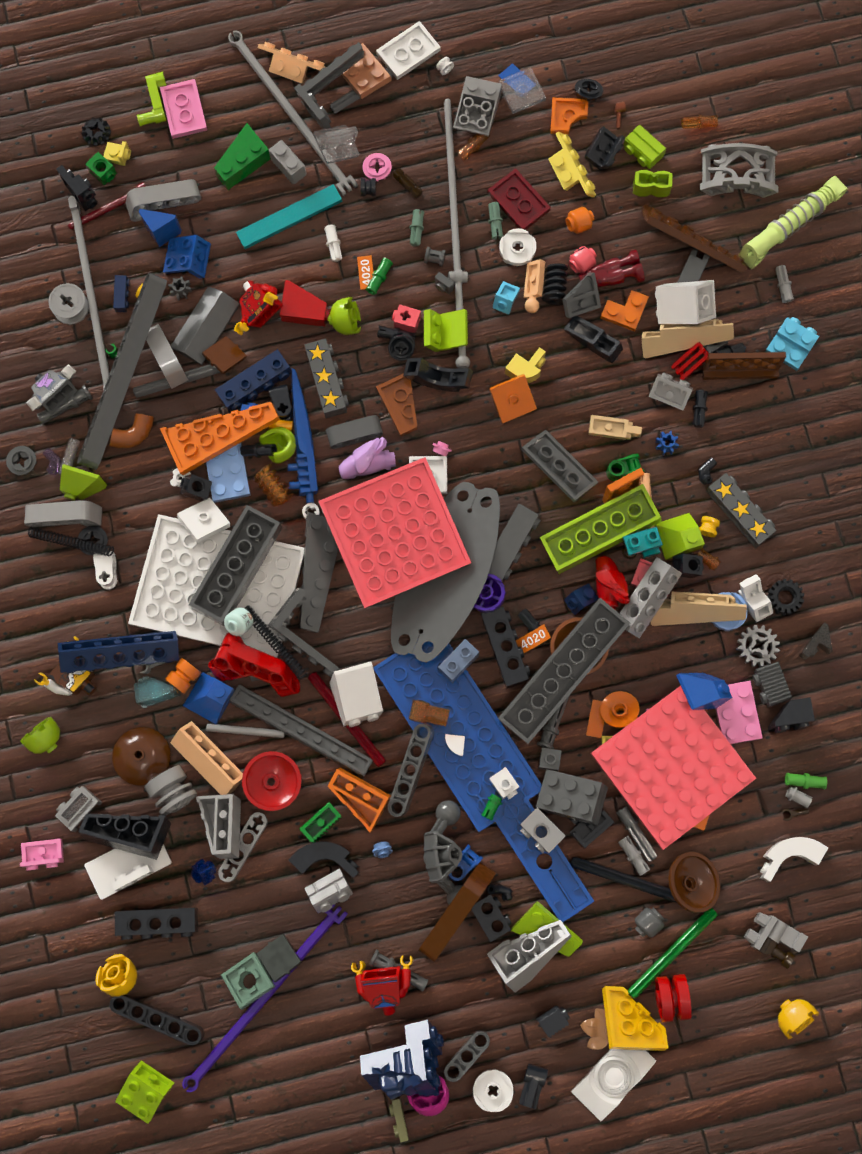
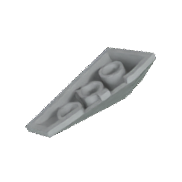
(524, 957)

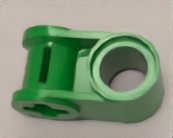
(625, 465)

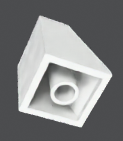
(685, 302)
(356, 694)

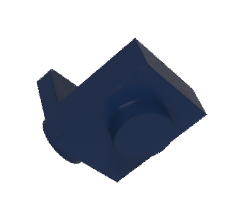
(581, 598)

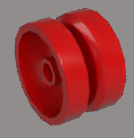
(675, 997)

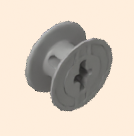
(63, 311)

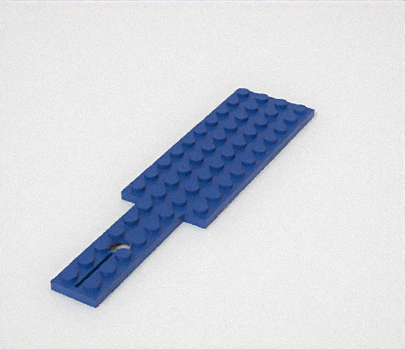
(485, 753)

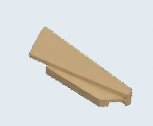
(684, 336)
(698, 608)

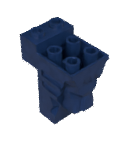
(408, 1067)

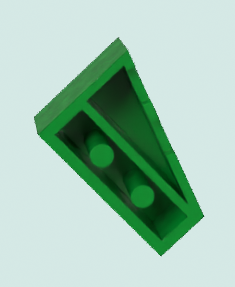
(241, 158)

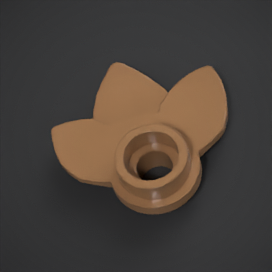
(596, 1029)

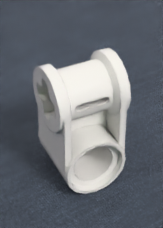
(105, 567)

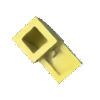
(520, 366)

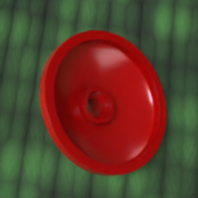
(274, 766)

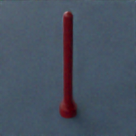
(104, 209)

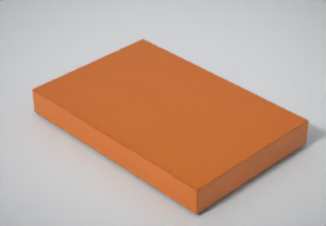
(623, 485)

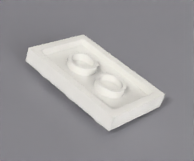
(408, 50)

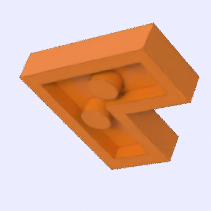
(628, 315)

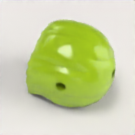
(284, 441)

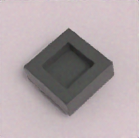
(443, 283)

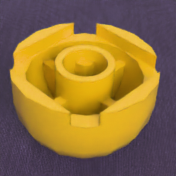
(116, 976)
(795, 1016)

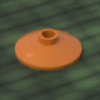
(619, 701)

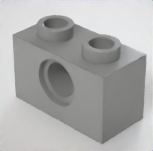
(553, 834)

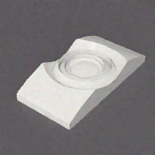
(612, 1079)

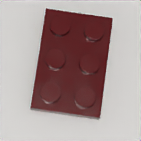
(519, 199)

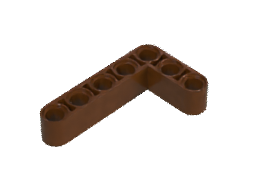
(457, 911)

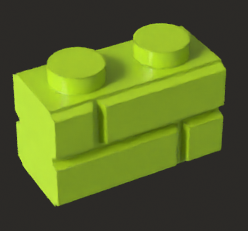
(644, 147)

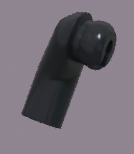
(704, 471)
(500, 889)

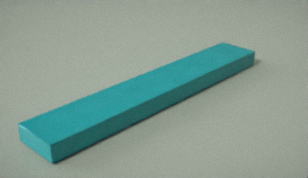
(289, 216)

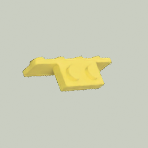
(569, 168)

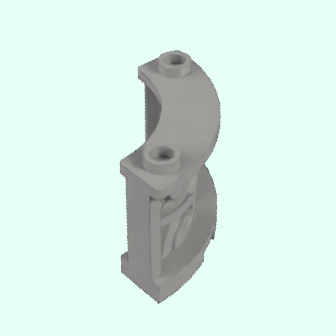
(752, 153)

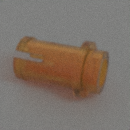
(709, 560)

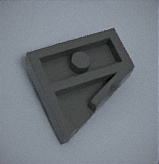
(582, 297)

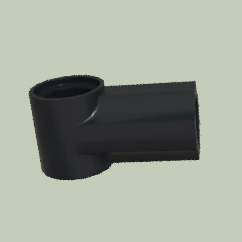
(534, 1081)

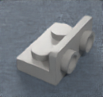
(671, 391)

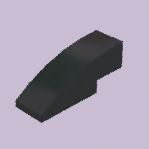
(594, 338)

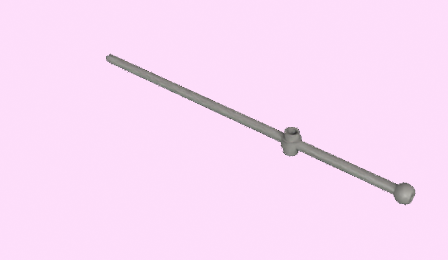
(457, 276)

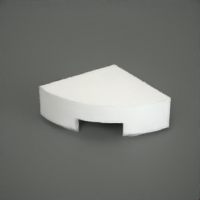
(455, 743)

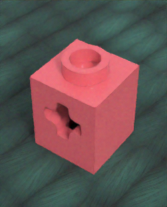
(411, 323)

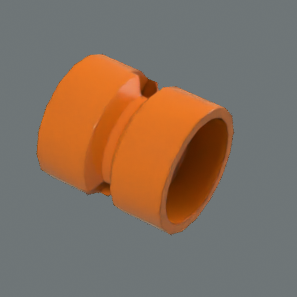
(183, 675)

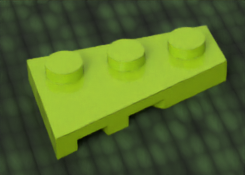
(538, 917)

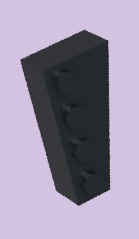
(133, 834)

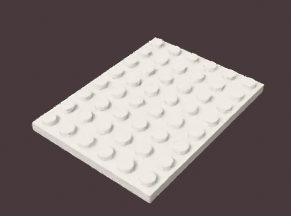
(177, 568)

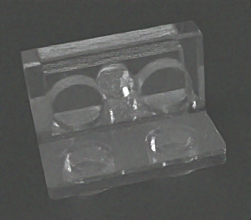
(337, 143)

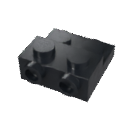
(79, 188)

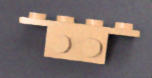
(289, 65)

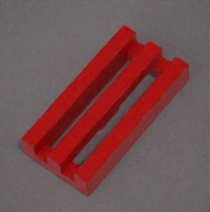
(679, 370)

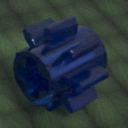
(203, 872)

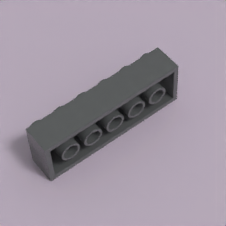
(236, 565)

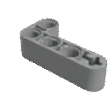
(161, 197)
(165, 357)
(63, 513)

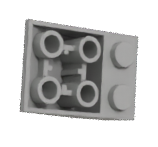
(477, 106)

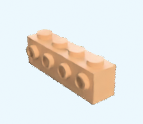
(207, 759)

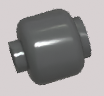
(649, 922)

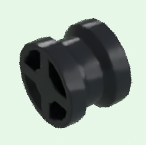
(368, 186)

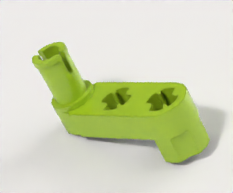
(157, 114)

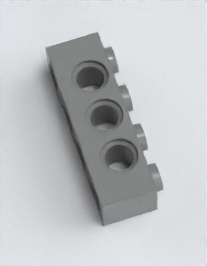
(649, 596)

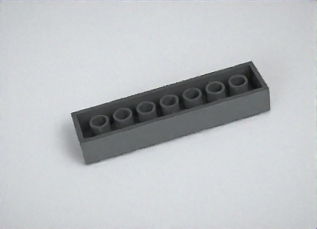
(564, 670)

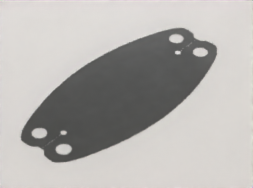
(446, 602)

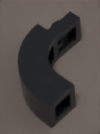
(437, 377)
(314, 852)

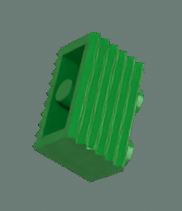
(321, 822)

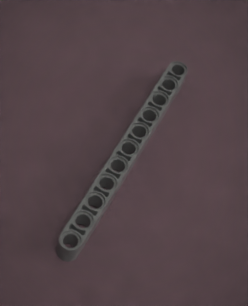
(122, 371)

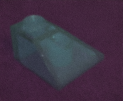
(152, 691)

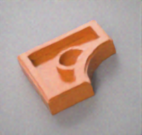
(567, 112)

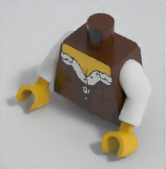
(69, 683)

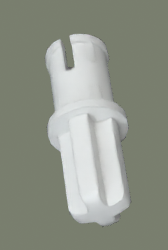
(333, 243)

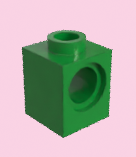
(98, 162)

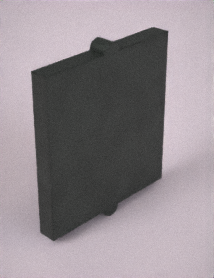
(279, 958)

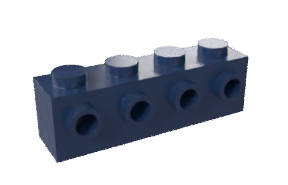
(253, 381)

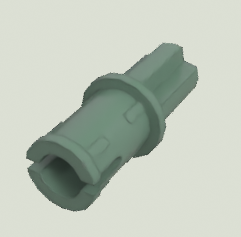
(495, 220)
(416, 227)

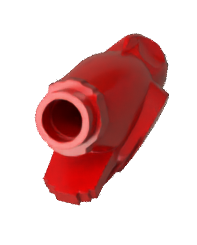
(610, 582)

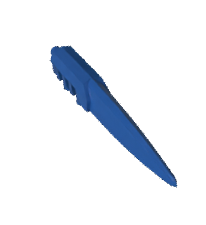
(305, 456)

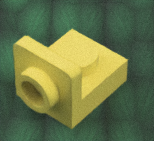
(117, 153)

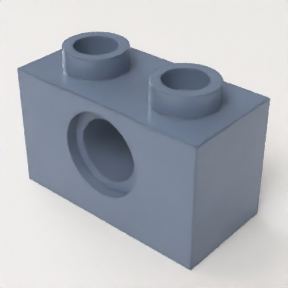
(458, 661)

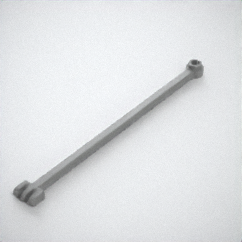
(291, 112)
(75, 209)

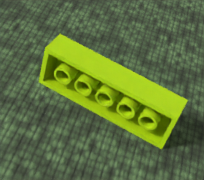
(600, 529)

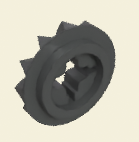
(13, 458)

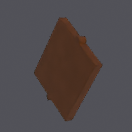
(224, 355)

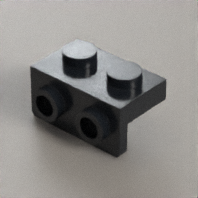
(604, 148)

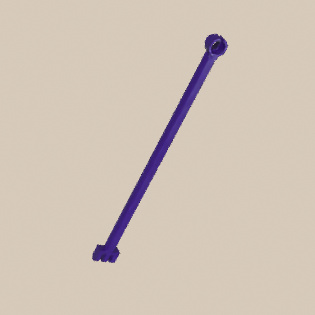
(259, 1003)

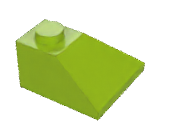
(79, 483)
(679, 536)

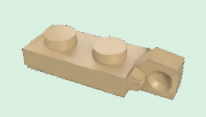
(613, 428)

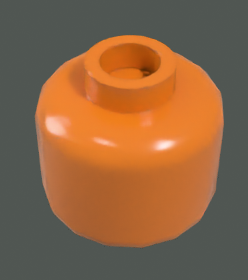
(579, 220)

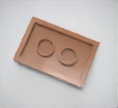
(366, 75)

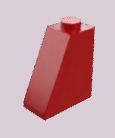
(302, 307)

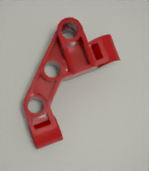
(238, 661)

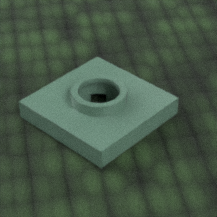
(234, 980)

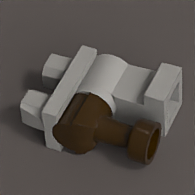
(770, 935)

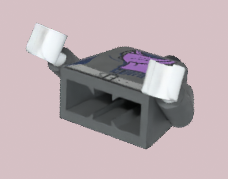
(52, 389)

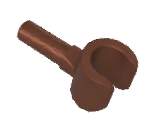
(619, 108)

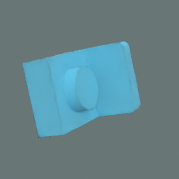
(505, 297)

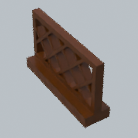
(743, 365)

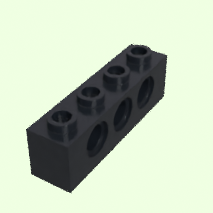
(510, 677)
(124, 922)

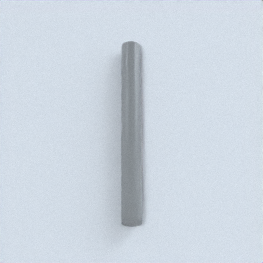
(244, 730)

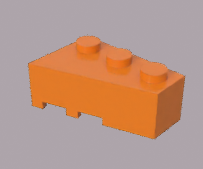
(360, 797)

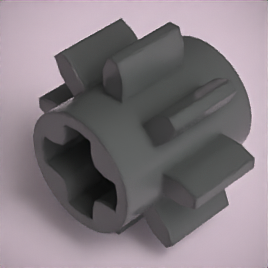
(179, 283)

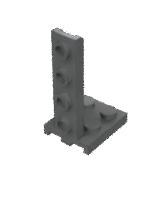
(324, 78)
(284, 615)

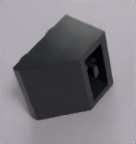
(795, 714)

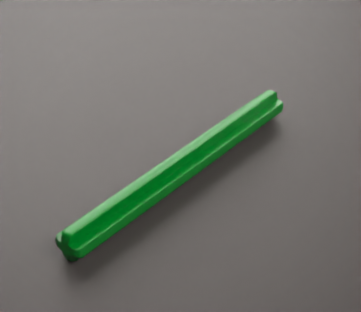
(660, 965)

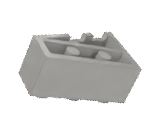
(222, 824)

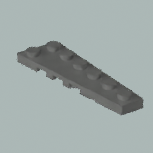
(318, 567)

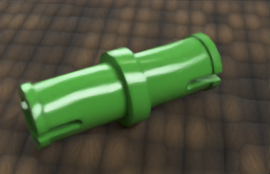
(805, 781)

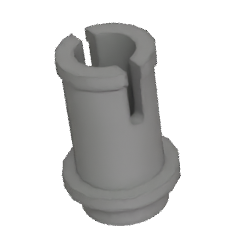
(798, 796)

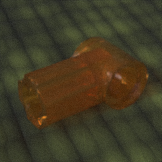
(424, 712)

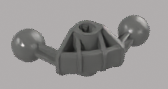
(442, 853)

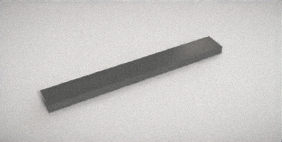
(301, 731)

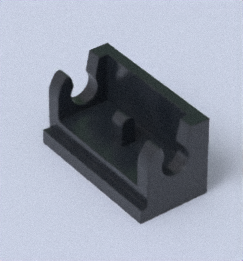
(586, 833)

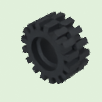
(796, 593)

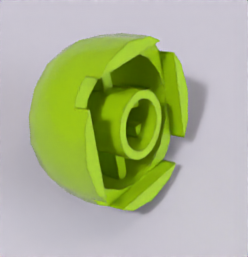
(345, 316)
(42, 737)

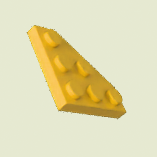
(630, 1023)

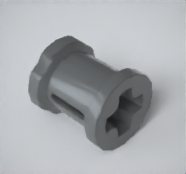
(434, 256)

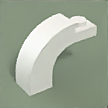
(799, 846)

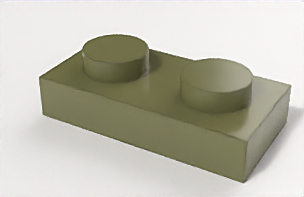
(400, 1129)

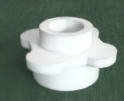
(175, 481)

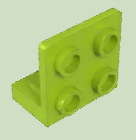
(445, 330)
(144, 1091)

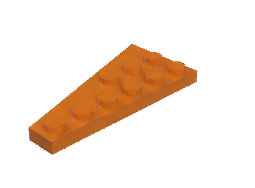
(210, 436)

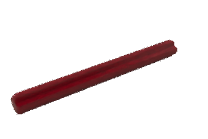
(356, 731)

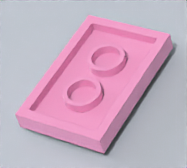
(183, 108)
(739, 715)

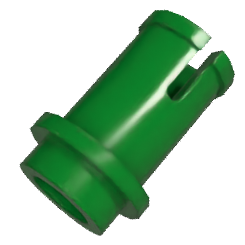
(491, 806)

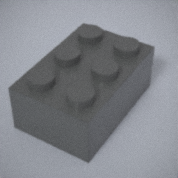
(572, 797)

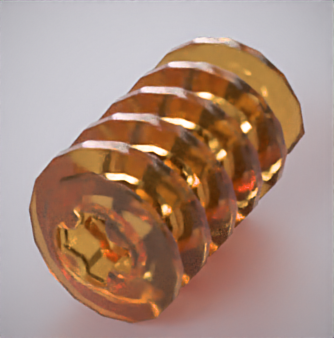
(271, 486)

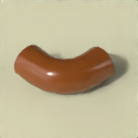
(133, 436)

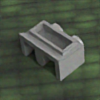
(79, 805)

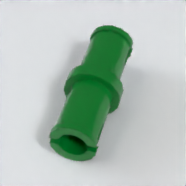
(379, 276)

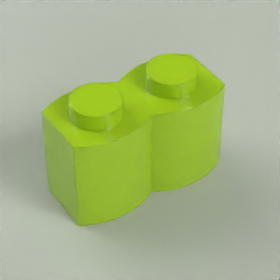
(650, 183)

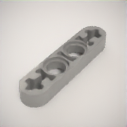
(245, 848)

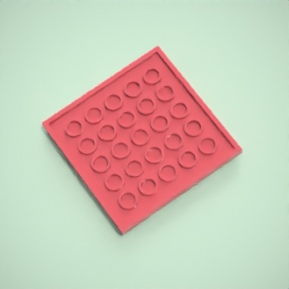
(394, 532)
(672, 767)

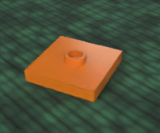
(513, 398)

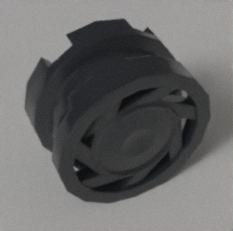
(401, 346)

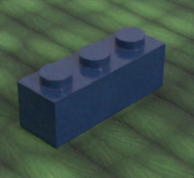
(121, 293)

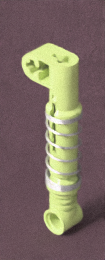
(778, 230)

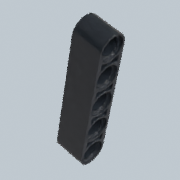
(147, 1019)

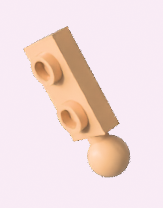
(534, 284)

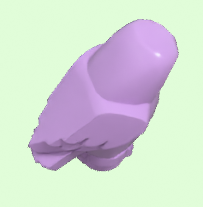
(367, 460)

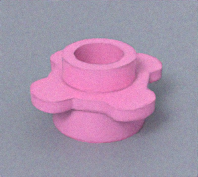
(441, 448)

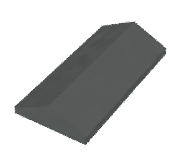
(205, 324)
(559, 466)

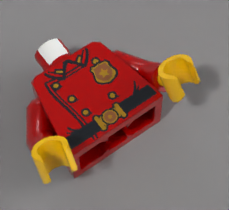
(257, 305)

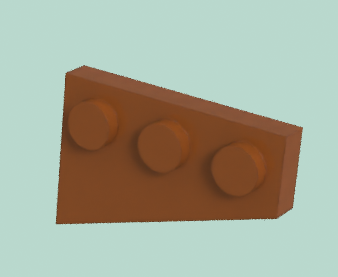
(399, 402)

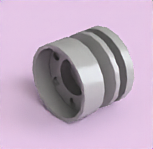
(169, 788)

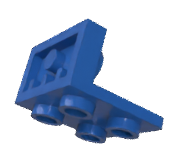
(188, 255)

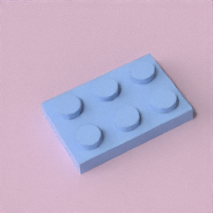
(228, 475)

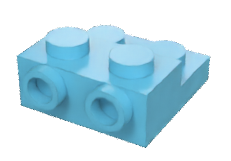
(793, 340)

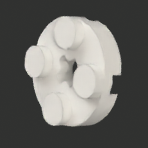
(514, 257)
(491, 1102)

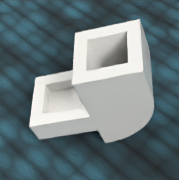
(757, 602)

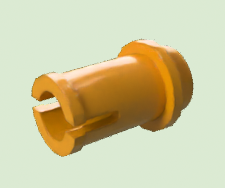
(282, 423)

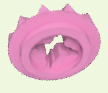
(369, 165)

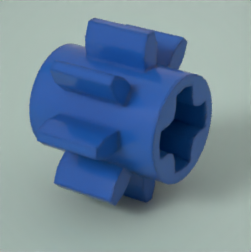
(669, 437)

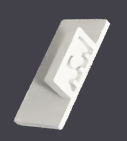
(121, 869)

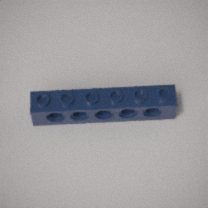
(110, 646)

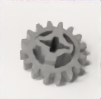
(754, 639)

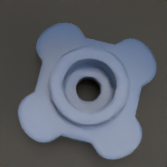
(382, 849)

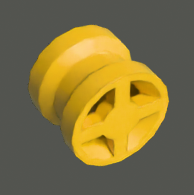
(709, 526)

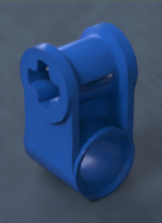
(467, 864)

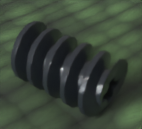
(554, 284)

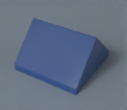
(160, 225)

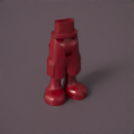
(611, 273)

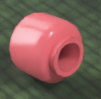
(582, 259)

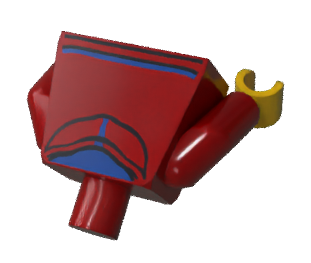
(383, 986)

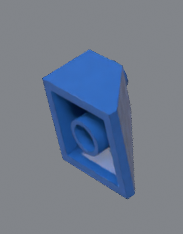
(704, 690)
(209, 698)

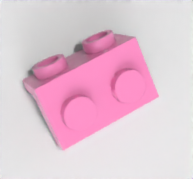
(42, 853)

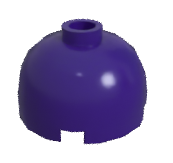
(491, 596)

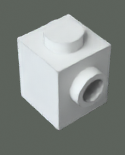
(504, 784)

